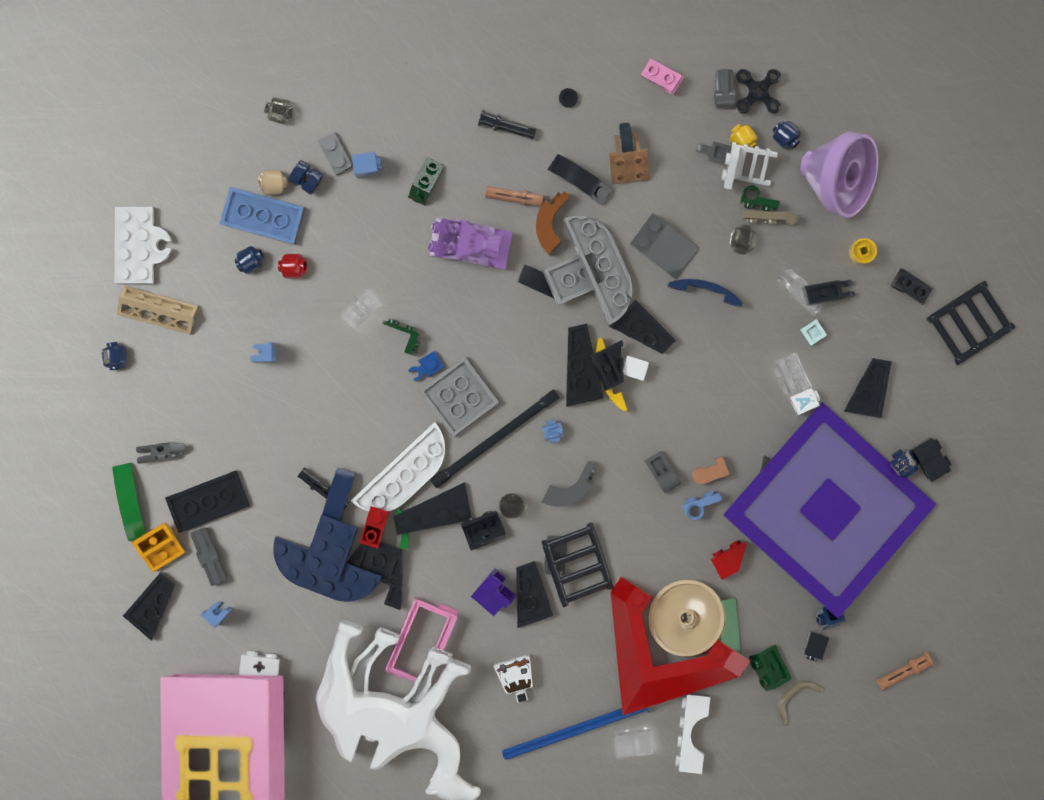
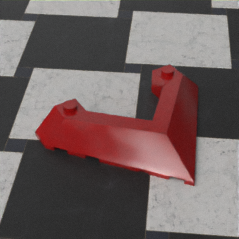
(648, 685)

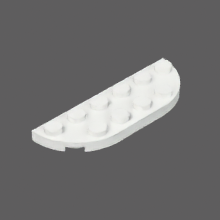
(405, 474)

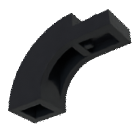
(579, 178)

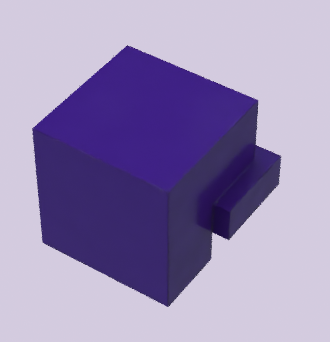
(493, 593)

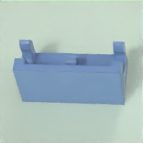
(267, 353)
(214, 615)

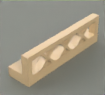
(157, 306)

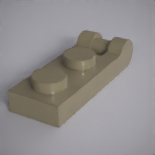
(770, 217)

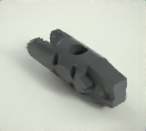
(169, 451)

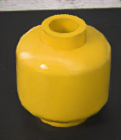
(743, 135)

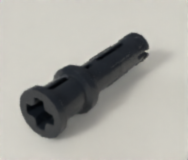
(497, 122)

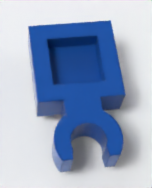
(429, 364)

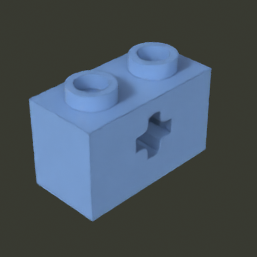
(366, 164)

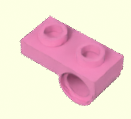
(662, 76)

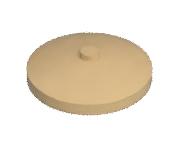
(687, 618)

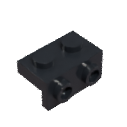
(483, 530)

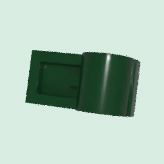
(766, 204)

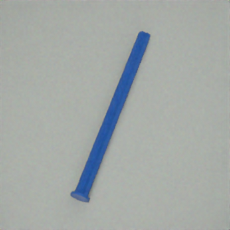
(567, 733)

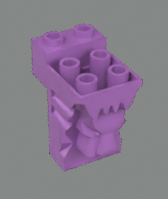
(469, 243)

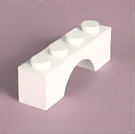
(695, 708)

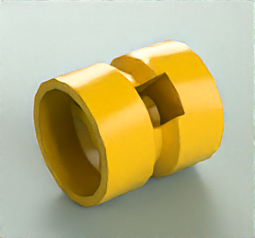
(863, 251)

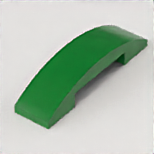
(128, 501)

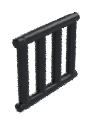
(966, 298)
(553, 563)

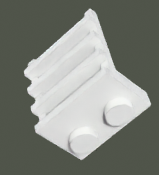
(735, 163)

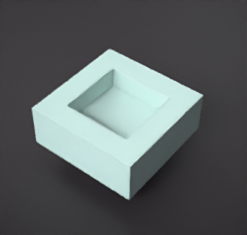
(813, 332)

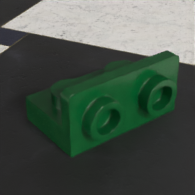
(770, 668)

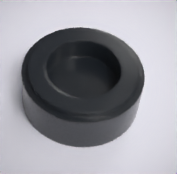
(568, 98)

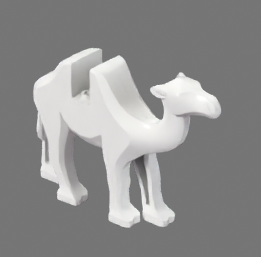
(396, 722)

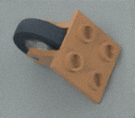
(629, 164)

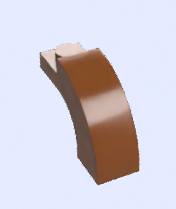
(544, 228)

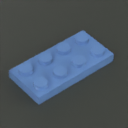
(262, 215)

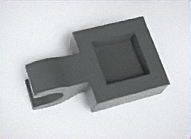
(716, 152)

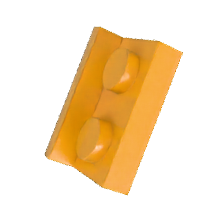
(158, 546)

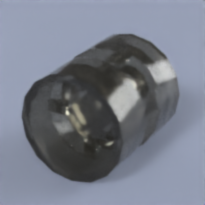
(511, 505)

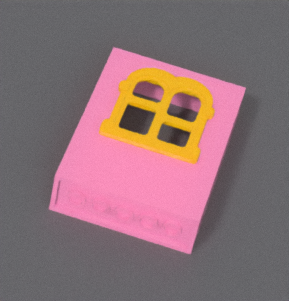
(218, 715)

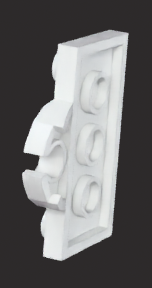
(137, 245)

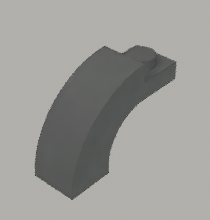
(571, 495)

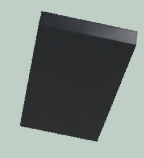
(207, 501)

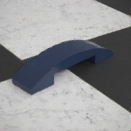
(729, 297)
(338, 493)

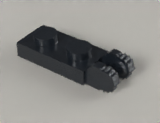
(826, 292)

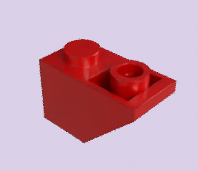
(374, 527)
(730, 560)

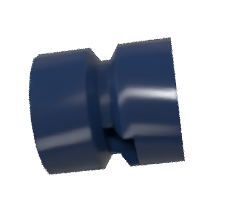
(299, 174)

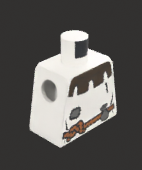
(515, 676)

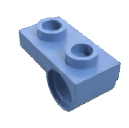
(709, 498)

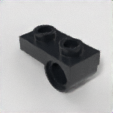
(911, 286)

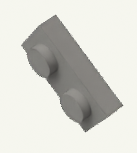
(334, 153)

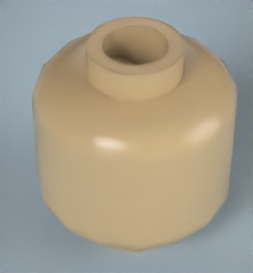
(272, 182)

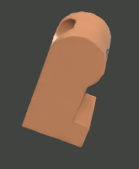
(713, 472)

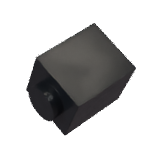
(815, 646)

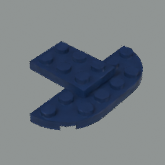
(324, 565)

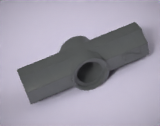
(208, 556)

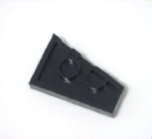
(871, 390)
(531, 596)

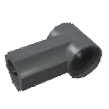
(724, 89)

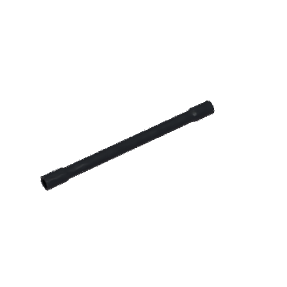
(447, 473)

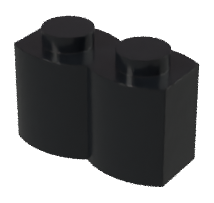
(931, 459)

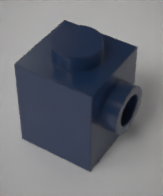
(827, 619)

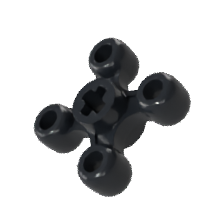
(764, 86)

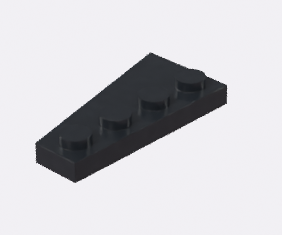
(582, 379)
(441, 510)

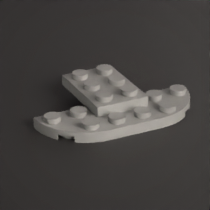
(594, 268)

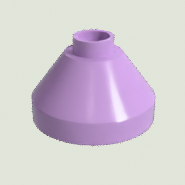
(842, 172)

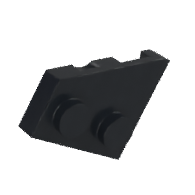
(609, 365)

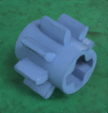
(552, 431)

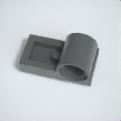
(662, 472)

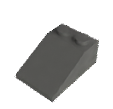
(663, 246)

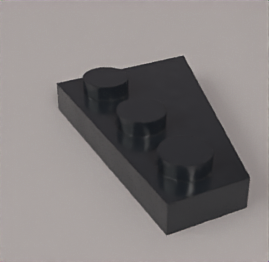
(644, 328)
(150, 606)

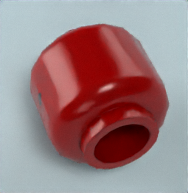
(292, 266)

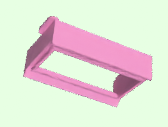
(443, 610)

